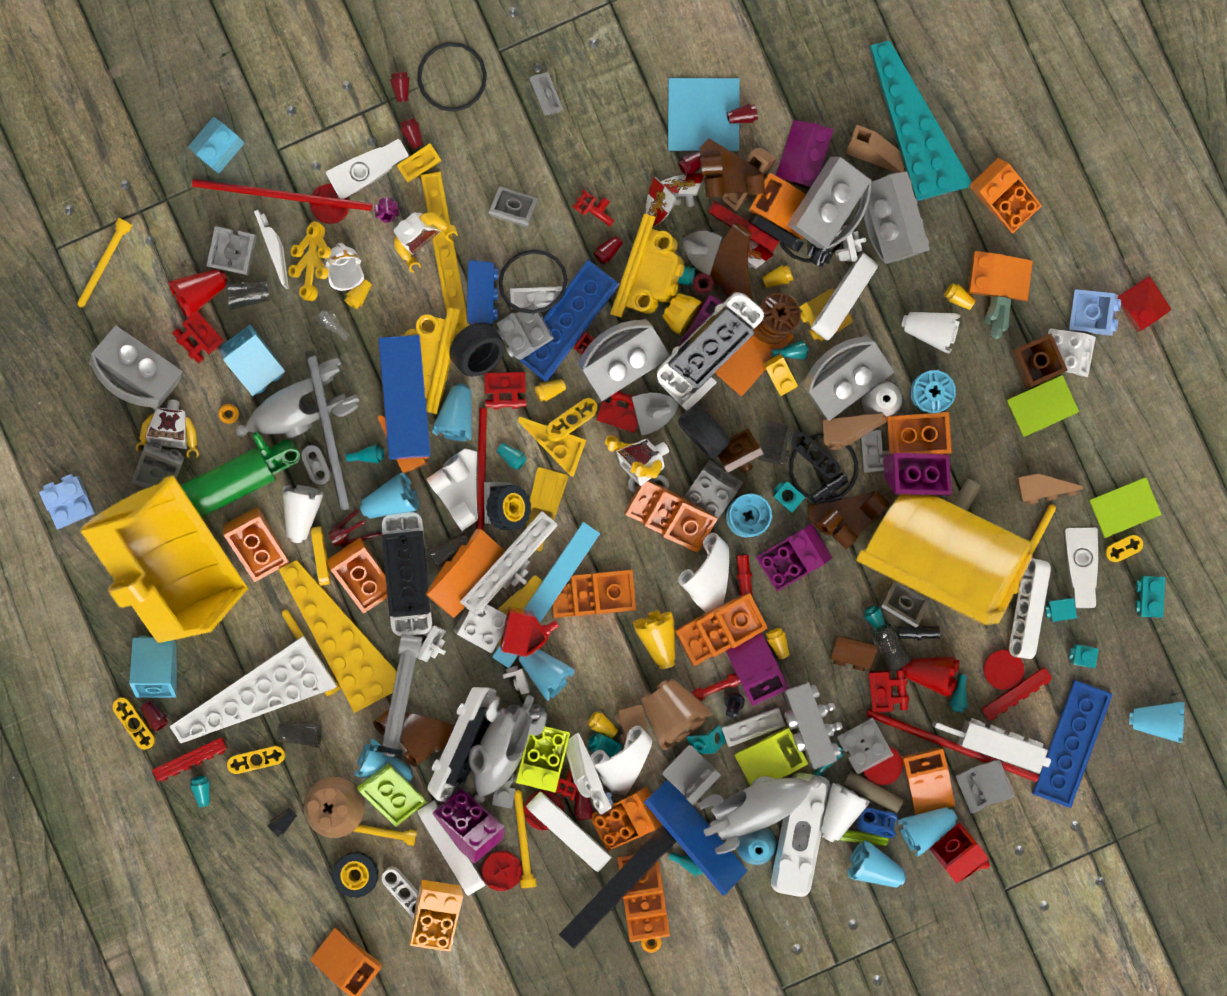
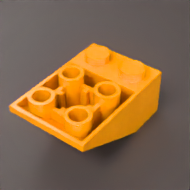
(436, 915)

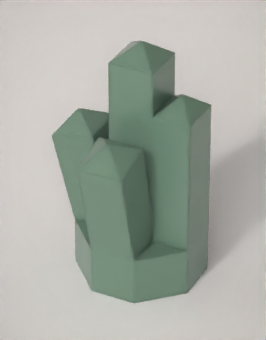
(998, 315)

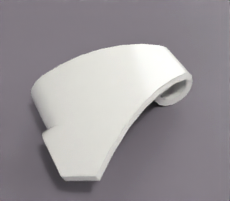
(457, 487)
(709, 583)
(622, 769)

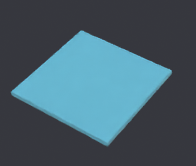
(700, 112)

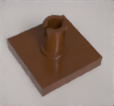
(740, 452)

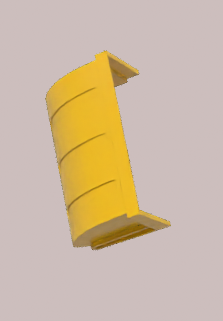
(949, 556)
(165, 562)

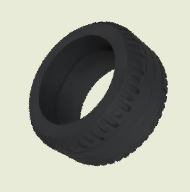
(469, 340)
(704, 431)

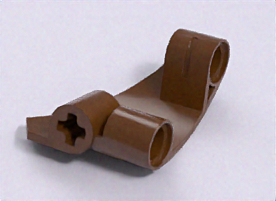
(727, 172)
(731, 262)
(847, 517)
(419, 735)

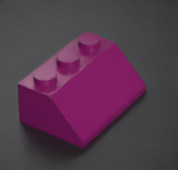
(804, 153)
(918, 473)

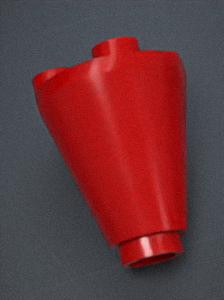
(934, 673)

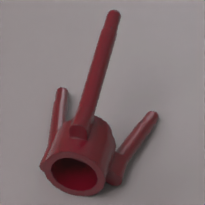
(340, 535)

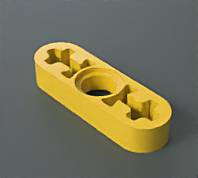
(587, 415)
(320, 555)
(130, 707)
(240, 757)

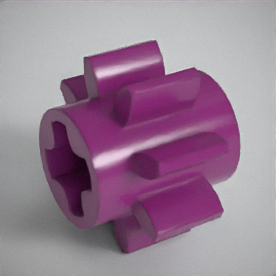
(386, 210)

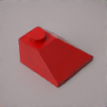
(1144, 304)

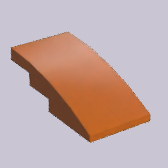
(747, 363)
(670, 515)
(463, 572)
(596, 594)
(721, 629)
(646, 906)

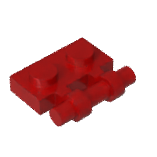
(202, 332)
(505, 383)
(616, 415)
(882, 692)

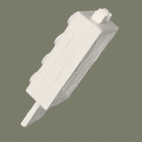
(999, 745)

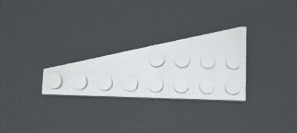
(280, 681)

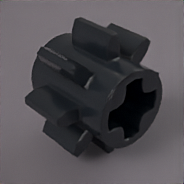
(819, 255)

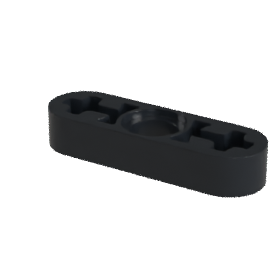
(774, 231)
(830, 460)

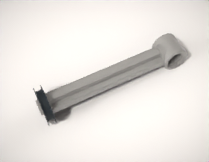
(408, 651)

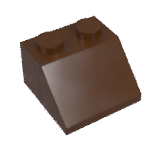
(1038, 361)
(853, 652)

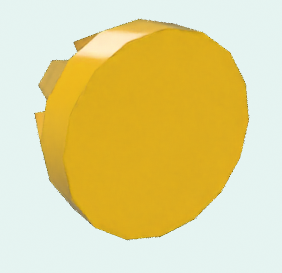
(682, 313)

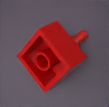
(524, 633)
(959, 854)

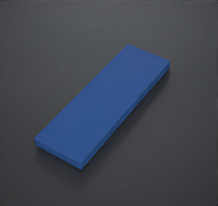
(571, 317)
(404, 397)
(1072, 743)
(687, 829)

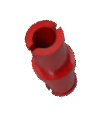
(744, 574)

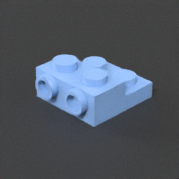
(1094, 312)
(67, 501)

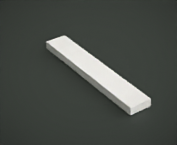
(509, 563)

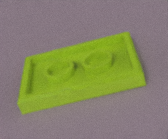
(1042, 406)
(1125, 507)
(392, 794)

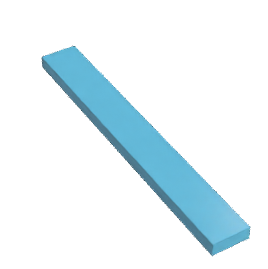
(556, 580)

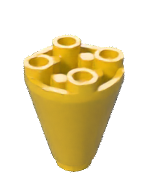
(658, 637)

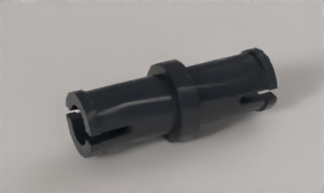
(829, 488)
(919, 632)

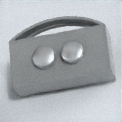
(830, 204)
(894, 219)
(622, 357)
(134, 370)
(846, 376)
(811, 733)

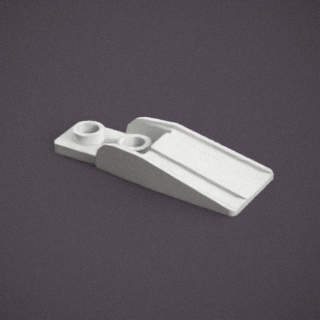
(365, 168)
(274, 246)
(1082, 564)
(585, 774)

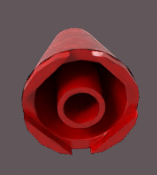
(197, 290)

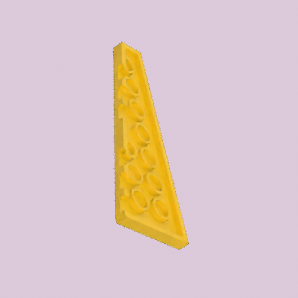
(351, 656)

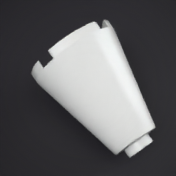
(933, 328)
(873, 400)
(300, 510)
(841, 811)

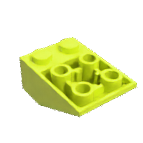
(771, 757)
(543, 759)

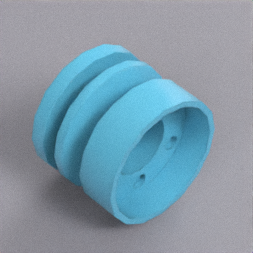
(923, 399)
(760, 514)

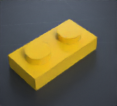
(419, 163)
(780, 375)

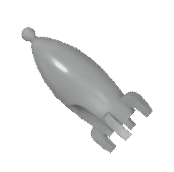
(290, 414)
(502, 746)
(755, 807)

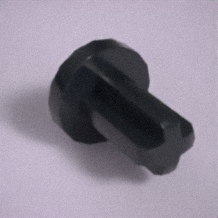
(733, 703)

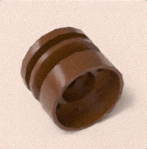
(774, 328)

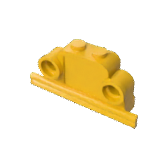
(650, 271)
(435, 342)

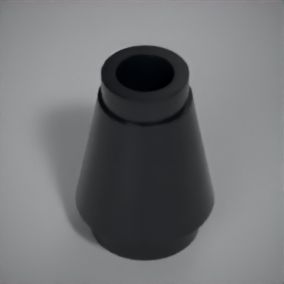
(281, 822)

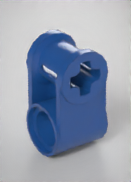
(880, 820)

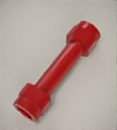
(732, 681)

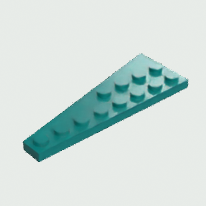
(921, 142)

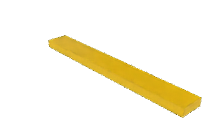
(445, 249)

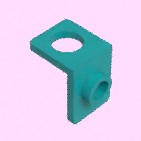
(706, 742)

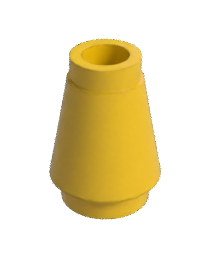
(779, 276)
(357, 295)
(958, 296)
(549, 389)
(778, 642)
(601, 724)

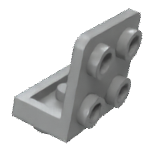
(984, 785)

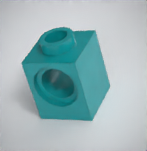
(797, 496)
(1061, 609)

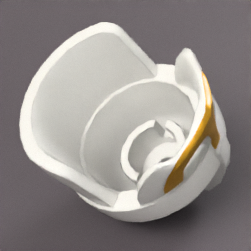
(344, 268)

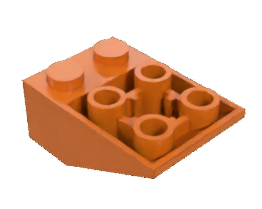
(1005, 194)
(778, 203)
(928, 780)
(626, 820)
(346, 963)

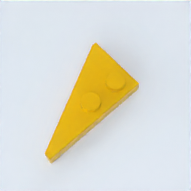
(565, 451)

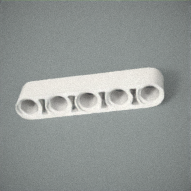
(844, 296)
(1029, 609)
(569, 831)
(462, 867)
(402, 882)

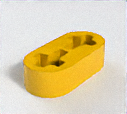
(1126, 552)

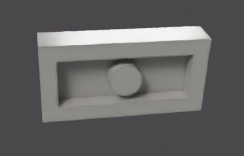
(546, 93)

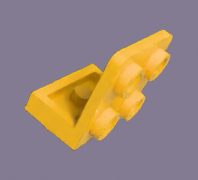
(811, 310)

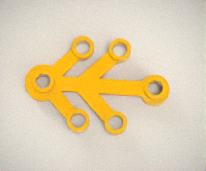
(314, 237)

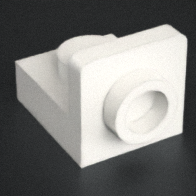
(520, 682)

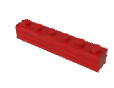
(730, 218)
(1012, 696)
(189, 759)

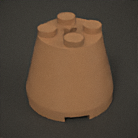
(674, 713)
(347, 809)

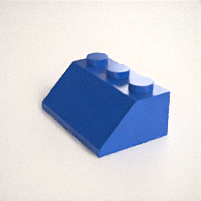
(482, 292)

